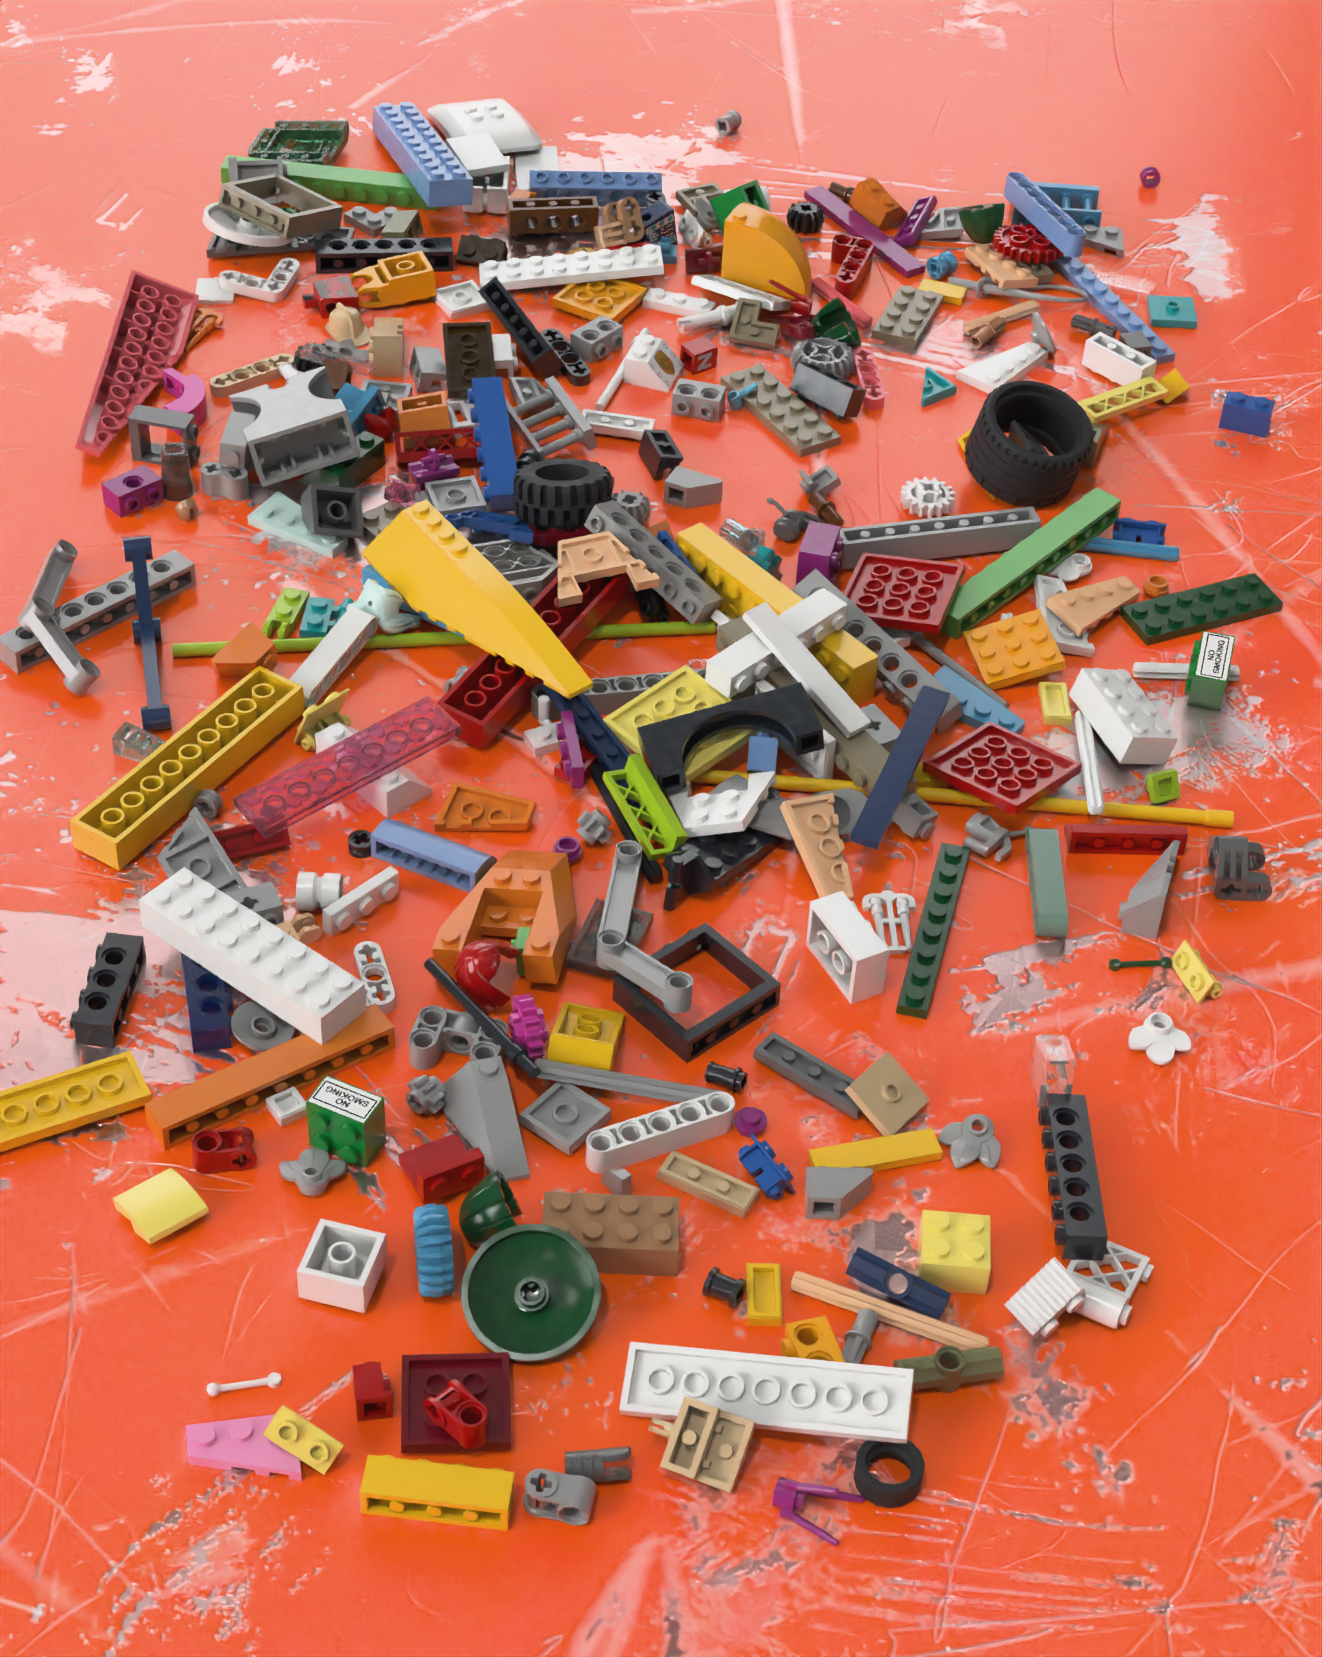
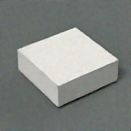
(287, 1106)

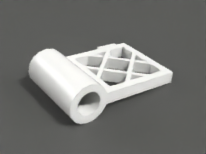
(1101, 1300)

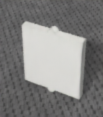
(211, 293)

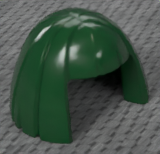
(982, 221)
(835, 323)
(488, 1209)

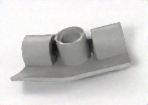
(769, 816)

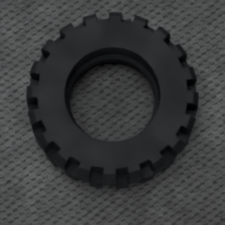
(560, 492)

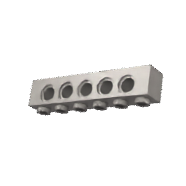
(677, 581)

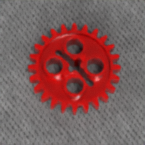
(1025, 243)

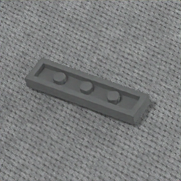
(807, 1072)

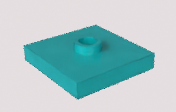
(1171, 311)

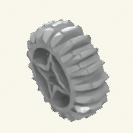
(826, 353)

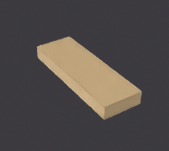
(708, 1184)

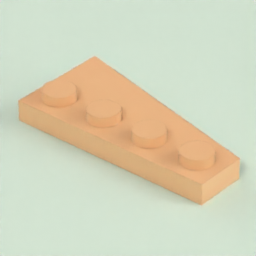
(1001, 270)

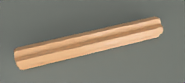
(1010, 314)

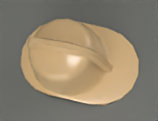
(346, 324)

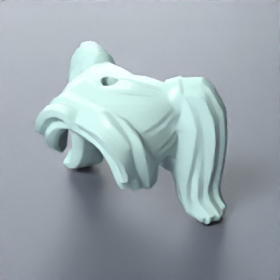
(385, 605)

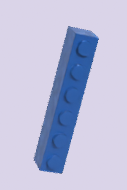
(494, 441)

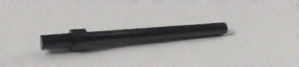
(514, 1051)

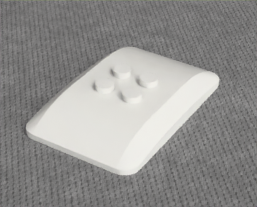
(491, 116)

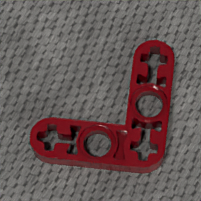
(798, 327)

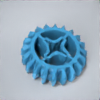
(433, 1250)

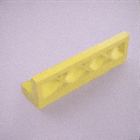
(1123, 399)

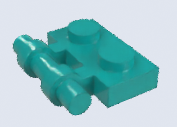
(319, 615)

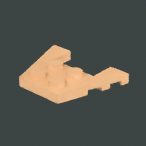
(595, 558)

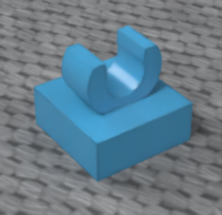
(668, 251)

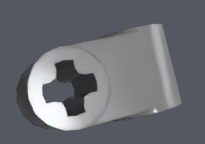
(561, 1498)

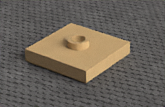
(887, 1095)

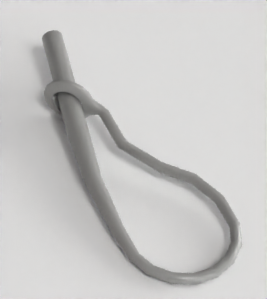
(993, 288)

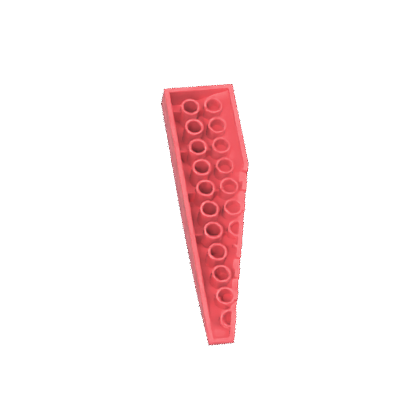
(142, 343)

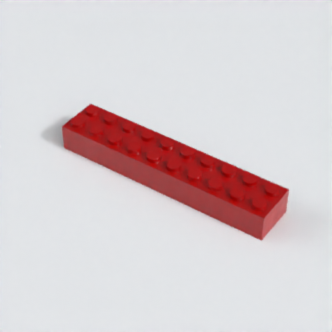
(496, 691)

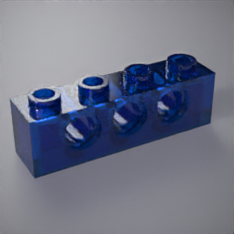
(207, 1007)

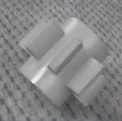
(594, 826)
(425, 1094)

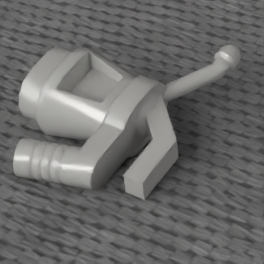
(991, 835)

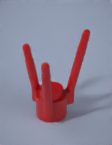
(800, 304)

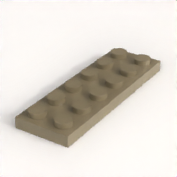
(782, 411)

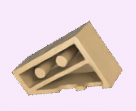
(387, 347)

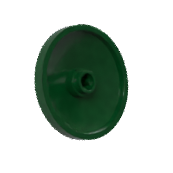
(531, 1293)

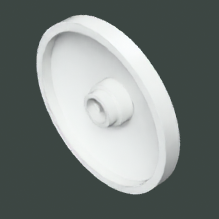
(238, 229)

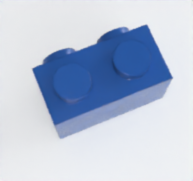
(1246, 414)

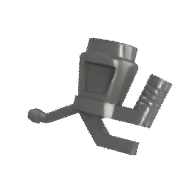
(791, 522)

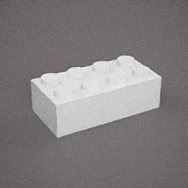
(1123, 716)

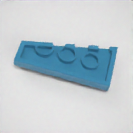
(976, 704)

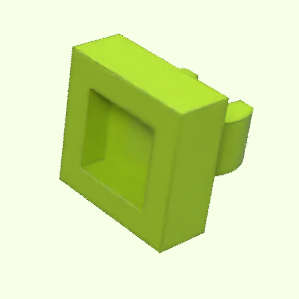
(1163, 785)

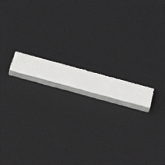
(807, 670)

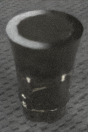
(176, 472)

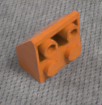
(422, 414)

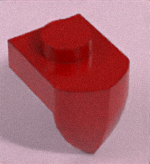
(381, 424)

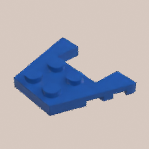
(503, 525)

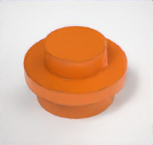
(1156, 586)

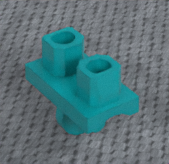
(768, 560)

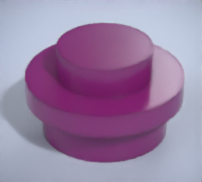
(570, 846)
(749, 1121)

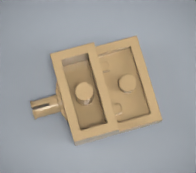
(705, 1443)

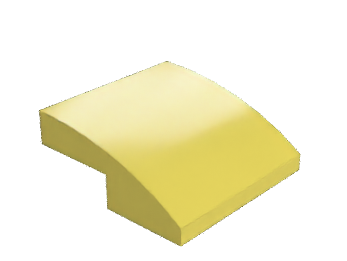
(160, 1205)

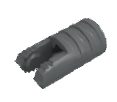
(591, 1464)

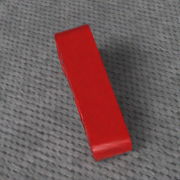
(855, 259)

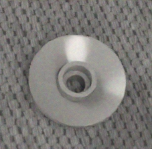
(1041, 333)
(259, 1027)

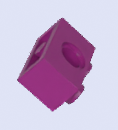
(132, 491)

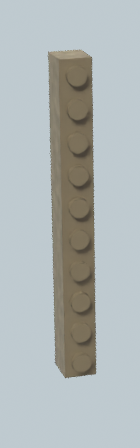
(857, 756)

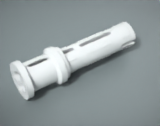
(722, 316)

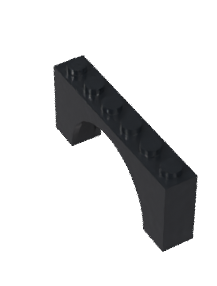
(780, 712)

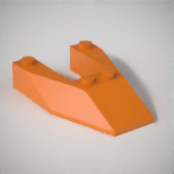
(517, 892)

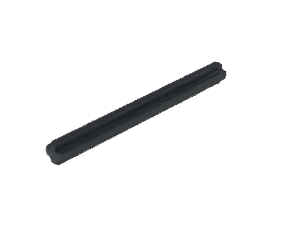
(650, 868)

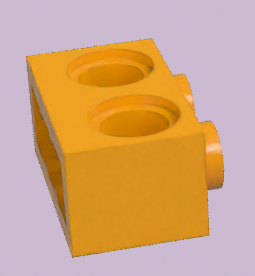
(811, 1340)

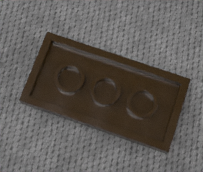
(467, 355)

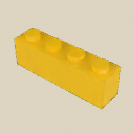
(437, 1492)

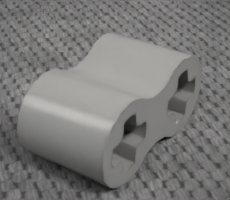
(224, 481)

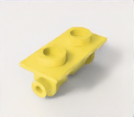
(1195, 973)
(303, 1439)

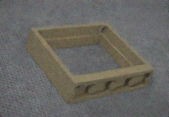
(246, 196)

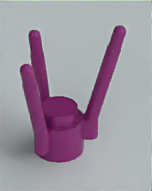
(793, 1495)

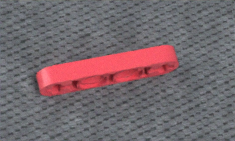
(866, 375)

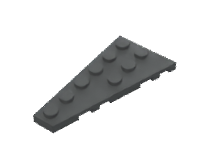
(223, 247)

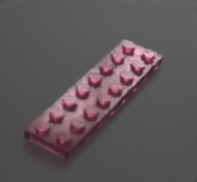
(346, 766)

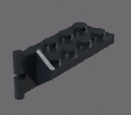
(712, 860)

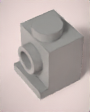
(915, 816)

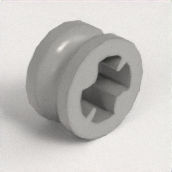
(208, 803)

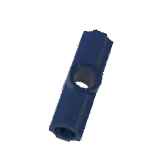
(878, 1272)

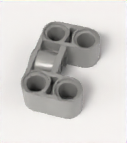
(453, 1032)

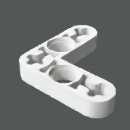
(271, 289)
(377, 967)

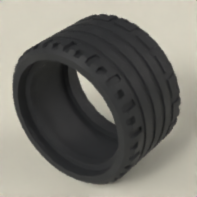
(1017, 473)

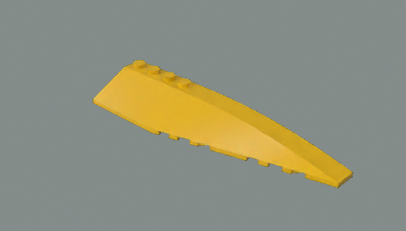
(457, 585)

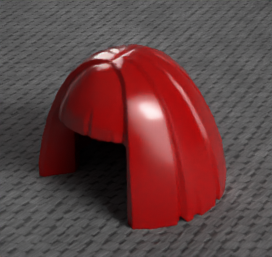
(478, 965)

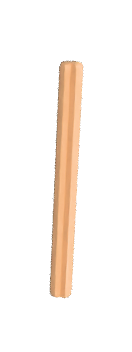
(888, 1312)

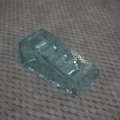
(129, 735)

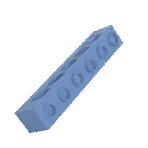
(604, 185)

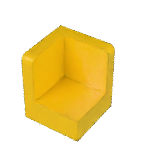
(1175, 384)

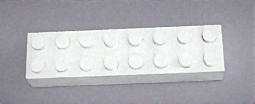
(253, 955)

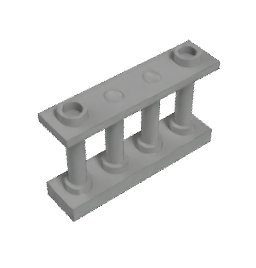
(563, 407)

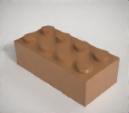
(620, 1230)

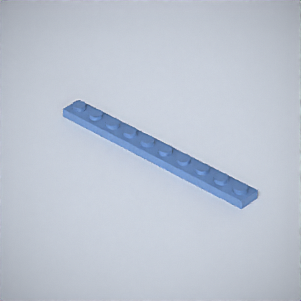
(1110, 305)

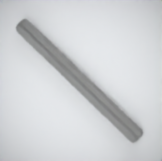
(619, 1081)

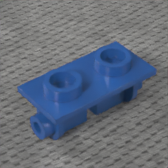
(1149, 532)
(760, 1157)

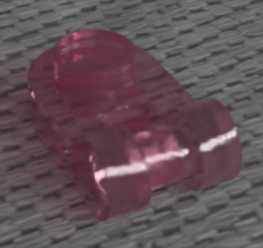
(401, 492)

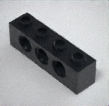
(108, 990)

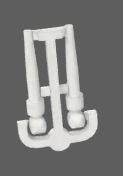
(904, 904)

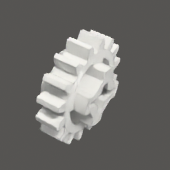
(927, 497)

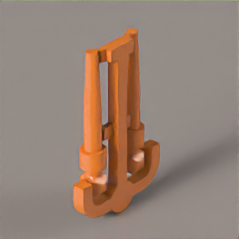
(214, 319)

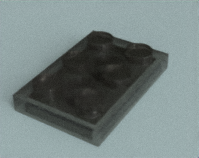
(583, 950)

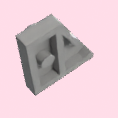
(1104, 237)
(525, 389)

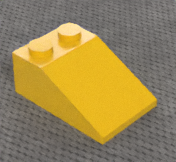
(585, 1036)

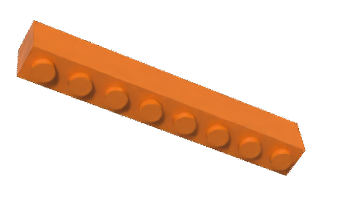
(247, 1084)

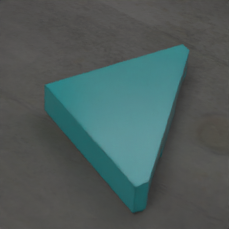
(936, 388)

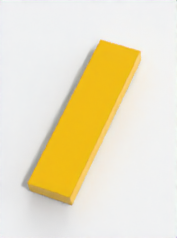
(880, 1152)

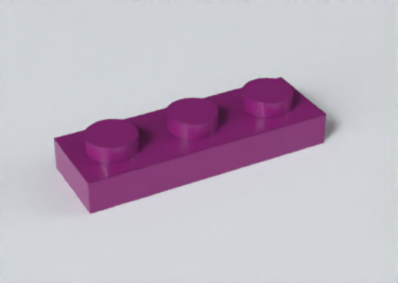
(570, 750)

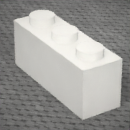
(1116, 360)

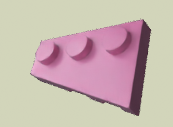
(239, 1445)

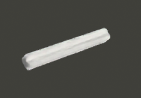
(1171, 671)

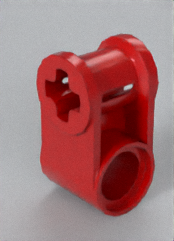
(220, 1150)
(459, 1415)

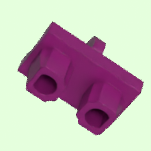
(433, 467)

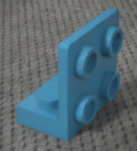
(359, 403)

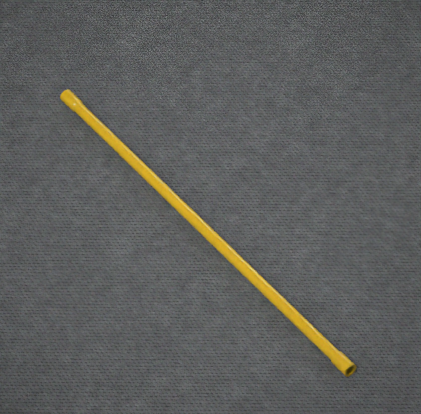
(1207, 817)

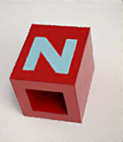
(699, 355)

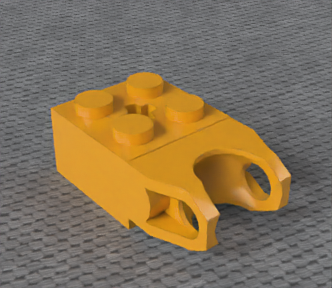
(397, 280)

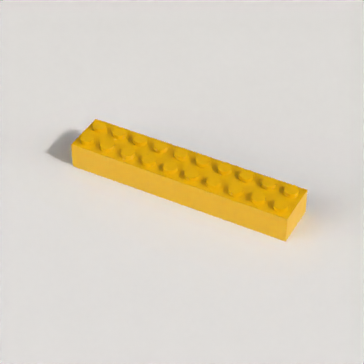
(748, 585)
(192, 760)

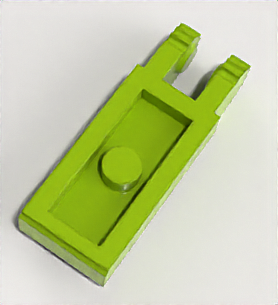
(286, 612)

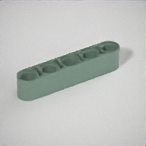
(1046, 882)

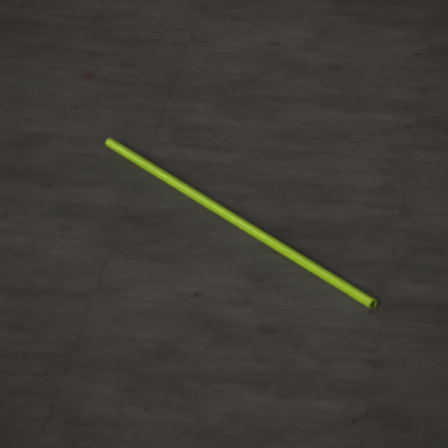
(451, 638)

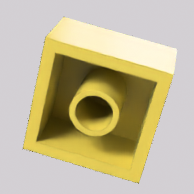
(955, 1251)

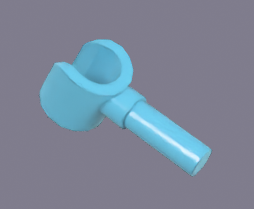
(734, 397)

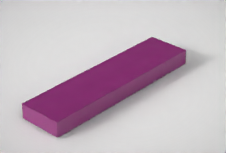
(915, 220)

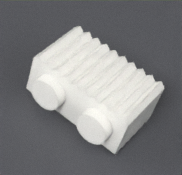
(1046, 1298)

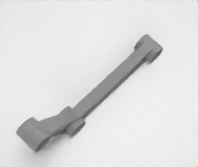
(38, 619)
(617, 954)

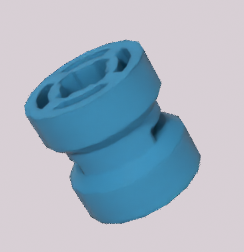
(940, 265)

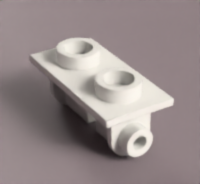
(693, 231)

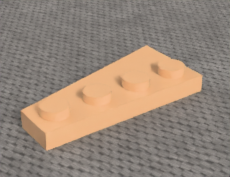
(1089, 604)
(818, 841)

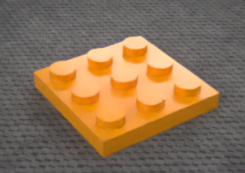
(606, 297)
(1014, 650)

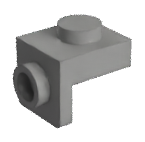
(822, 480)

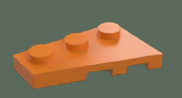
(483, 810)

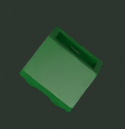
(728, 201)

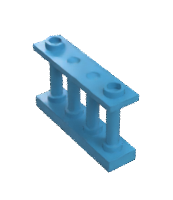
(1069, 197)

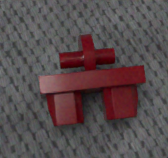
(703, 259)

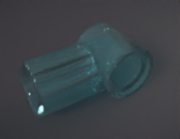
(743, 538)

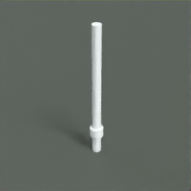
(616, 379)

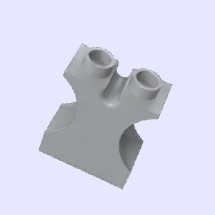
(296, 427)

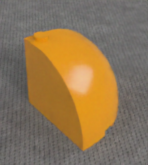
(764, 248)

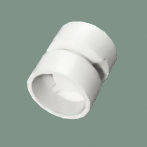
(317, 891)

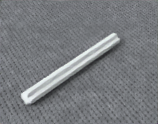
(1089, 764)

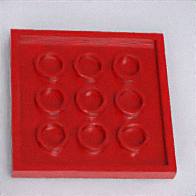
(904, 591)
(1002, 768)

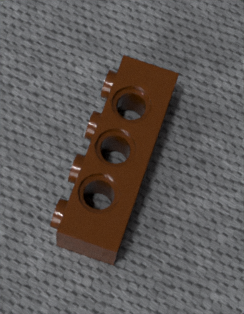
(542, 208)

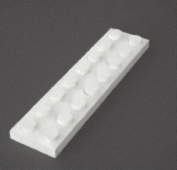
(574, 268)
(771, 1391)

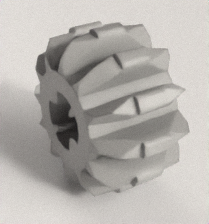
(635, 504)

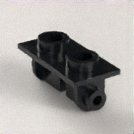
(652, 606)

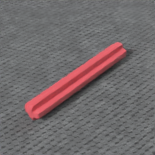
(829, 293)

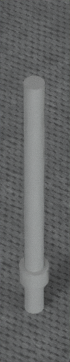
(918, 639)

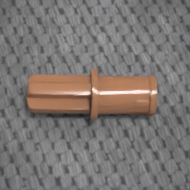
(987, 332)

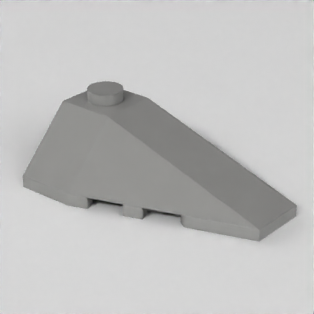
(1147, 898)
(484, 1113)

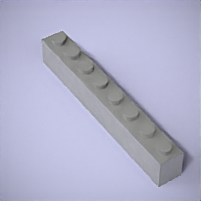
(940, 535)

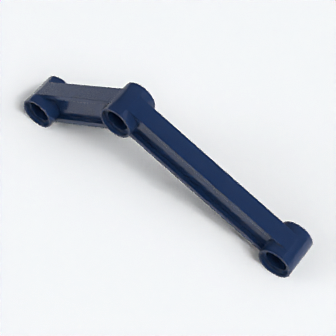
(147, 632)

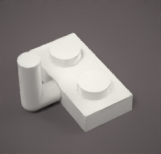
(543, 738)

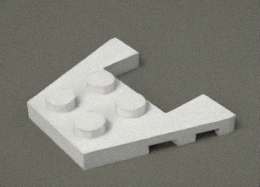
(723, 811)

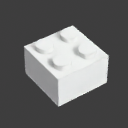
(342, 1265)

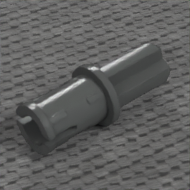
(1092, 326)

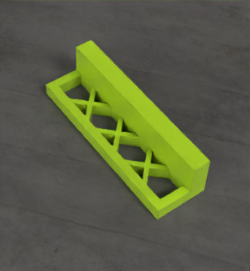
(653, 808)

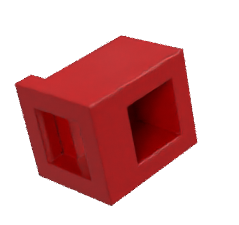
(372, 1392)

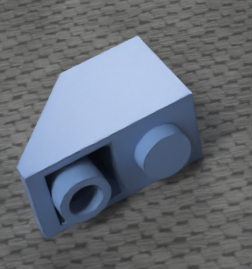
(762, 753)

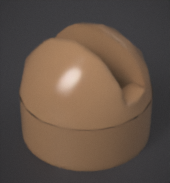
(187, 509)

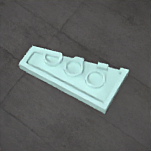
(284, 519)

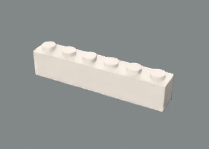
(752, 660)

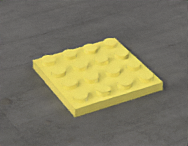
(671, 697)

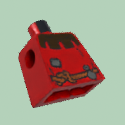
(329, 293)

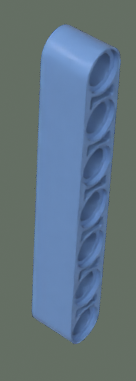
(1044, 214)

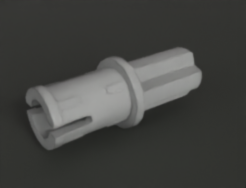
(859, 1336)

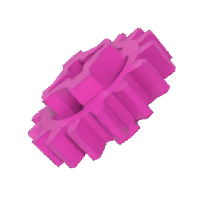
(528, 1026)

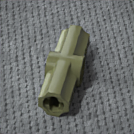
(953, 1366)

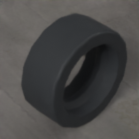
(883, 1493)

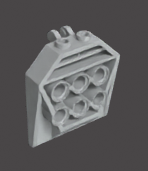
(522, 565)

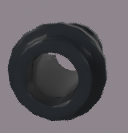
(726, 1076)

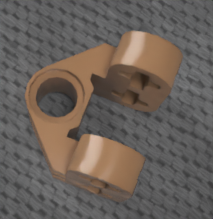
(616, 227)

